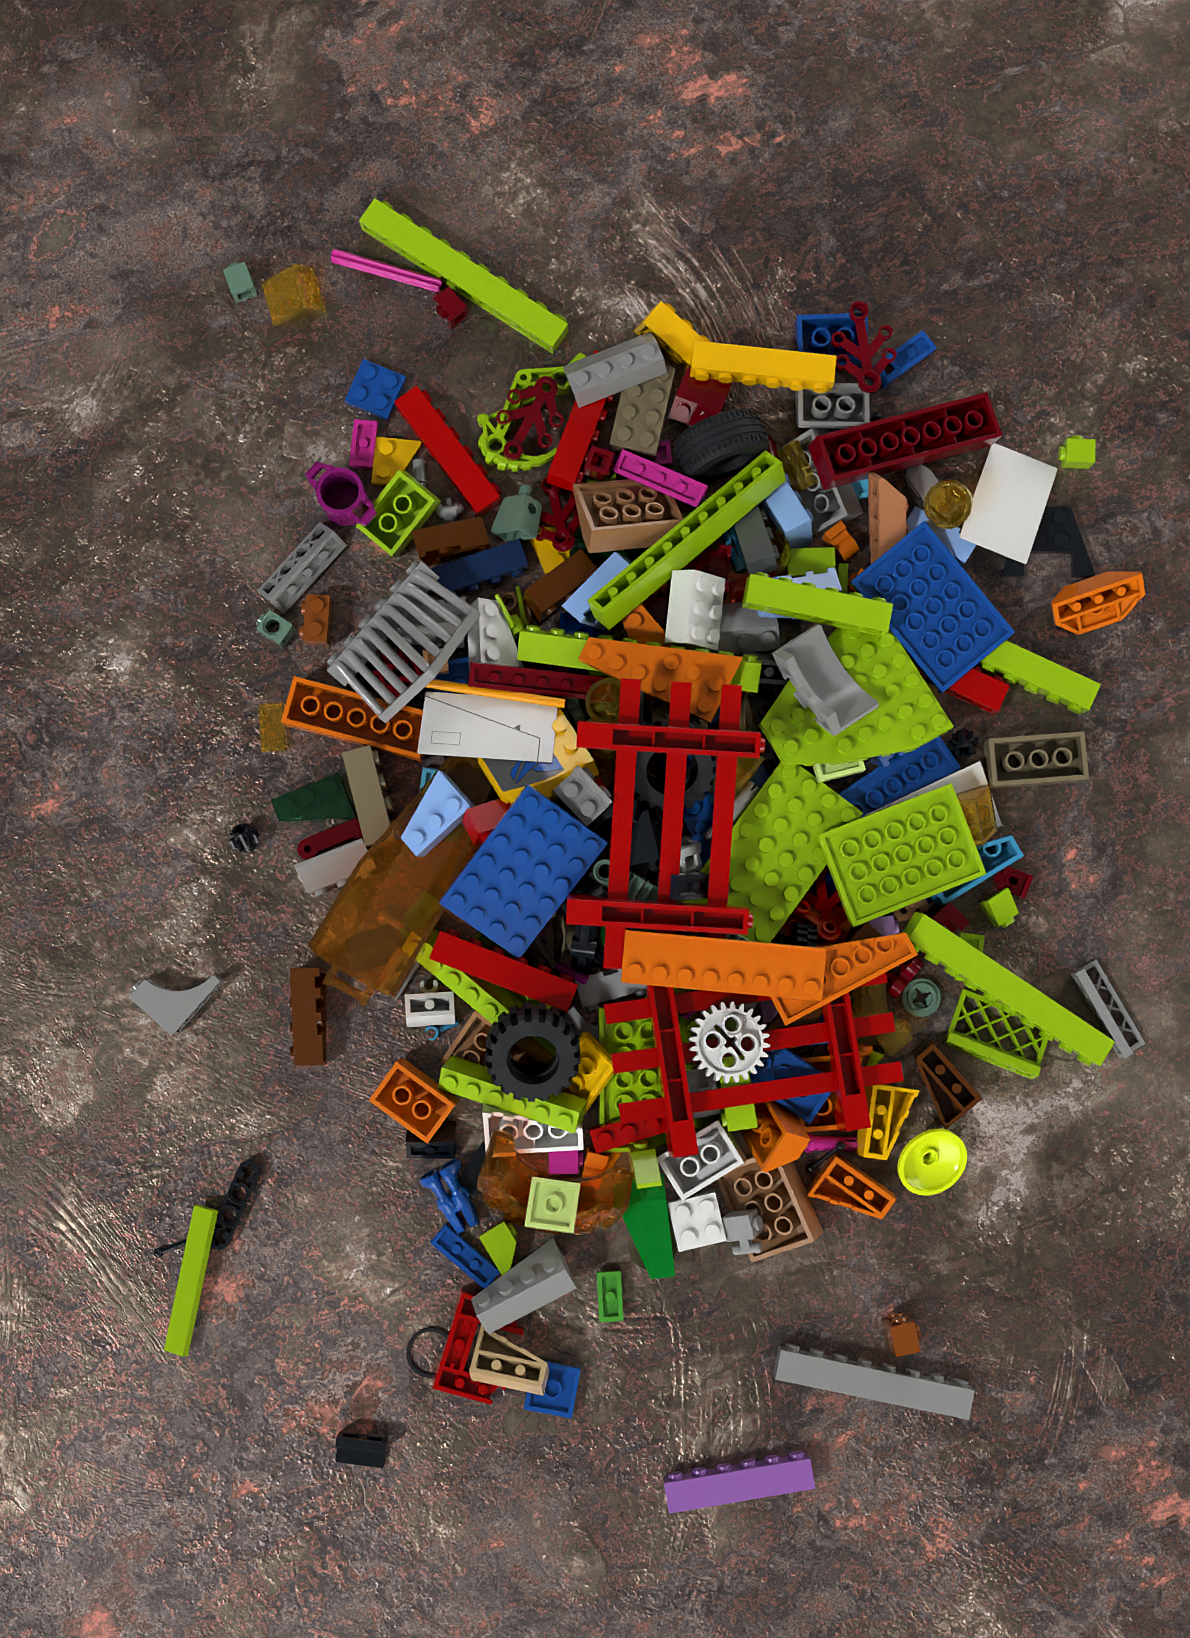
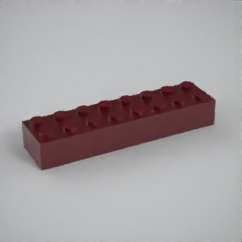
(905, 440)

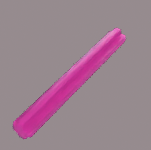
(386, 270)

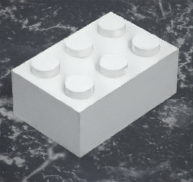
(694, 609)
(716, 1157)

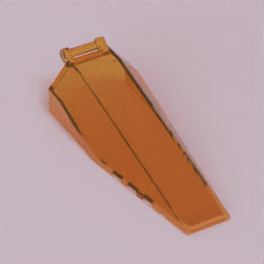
(394, 898)

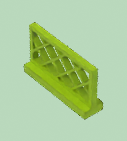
(987, 1052)

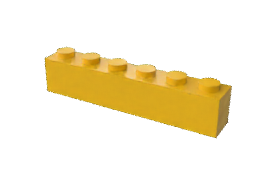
(763, 366)

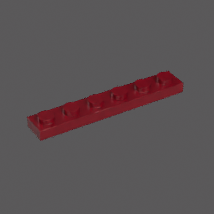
(530, 680)

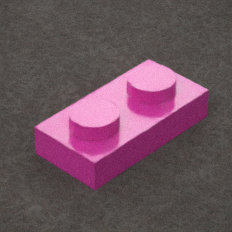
(363, 444)

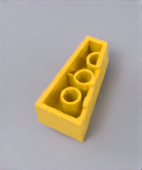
(671, 333)

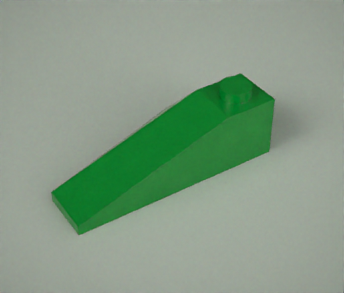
(650, 1229)

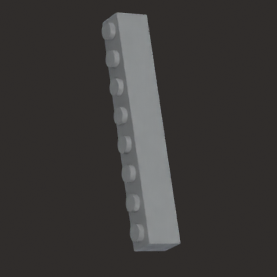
(874, 1382)

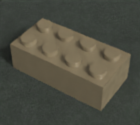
(642, 416)
(1036, 760)
(369, 792)

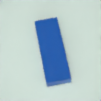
(465, 1256)

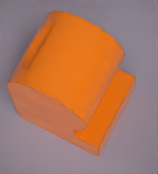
(839, 538)
(593, 1163)

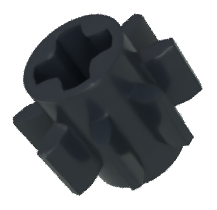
(963, 743)
(244, 838)

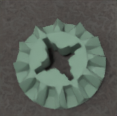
(932, 1000)

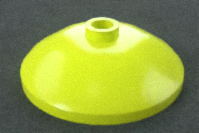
(938, 1168)

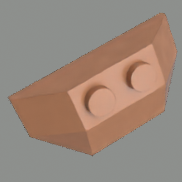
(886, 516)

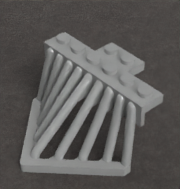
(382, 623)

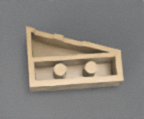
(507, 1365)

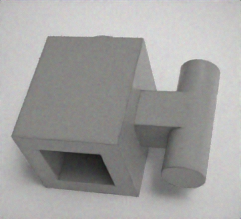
(743, 1227)

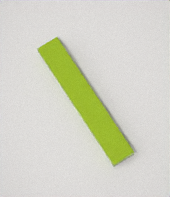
(190, 1280)

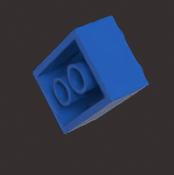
(815, 332)

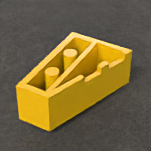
(887, 1110)

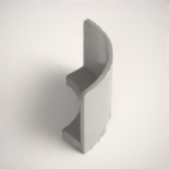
(823, 681)

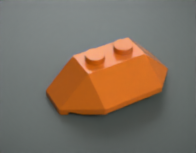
(1097, 601)

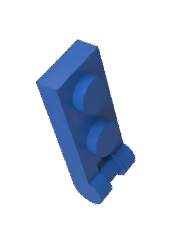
(907, 357)

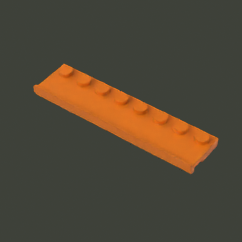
(723, 965)

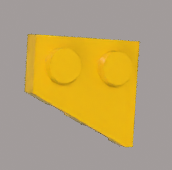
(392, 456)

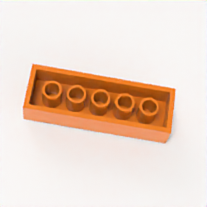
(348, 718)

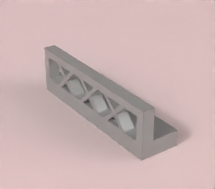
(303, 569)
(1103, 1011)

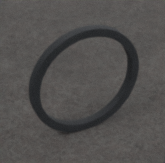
(409, 1345)

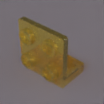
(293, 293)

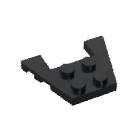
(1056, 535)

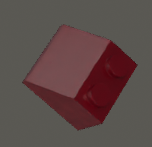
(698, 399)

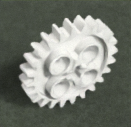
(745, 1027)

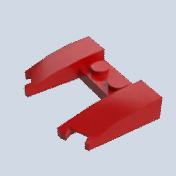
(450, 1371)

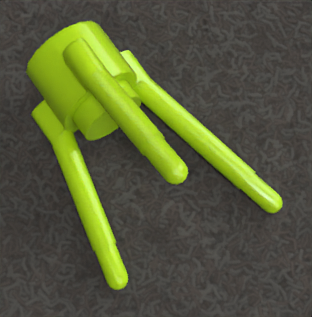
(515, 623)

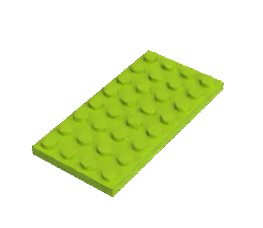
(778, 848)

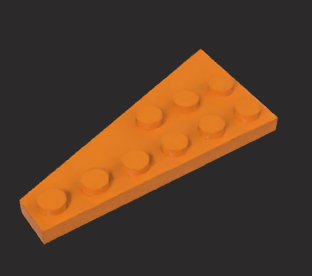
(660, 666)
(849, 967)

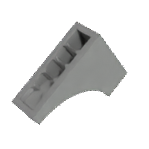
(170, 1007)

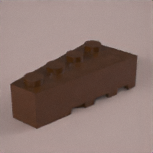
(308, 1016)

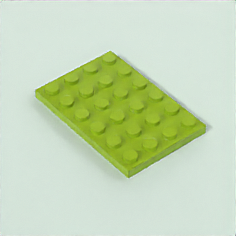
(901, 854)

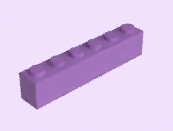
(738, 1482)

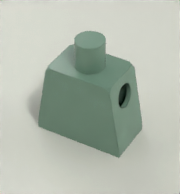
(518, 516)

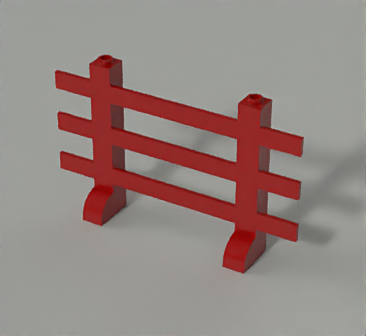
(677, 741)
(671, 1055)

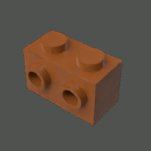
(317, 620)
(902, 1334)

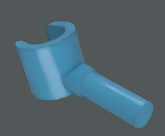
(439, 1029)

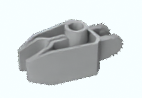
(919, 481)

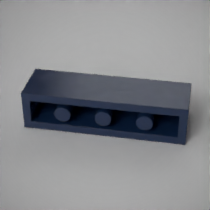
(483, 568)

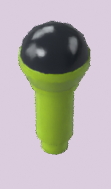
(876, 1055)

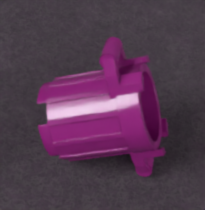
(341, 495)

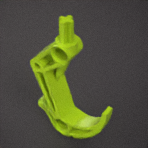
(523, 379)

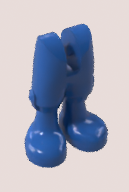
(452, 1204)

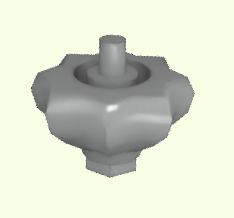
(449, 510)

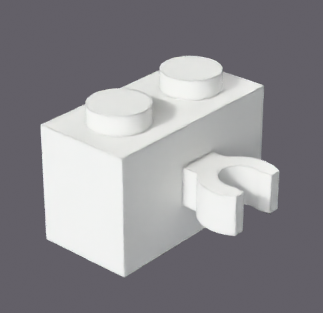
(429, 1007)

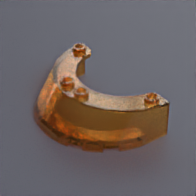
(507, 1183)

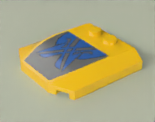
(511, 776)

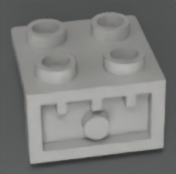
(583, 795)

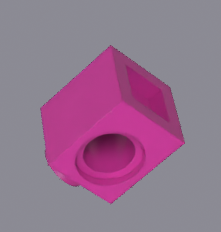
(565, 1162)

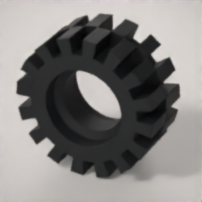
(803, 935)

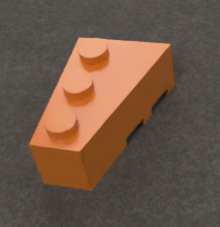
(851, 1187)

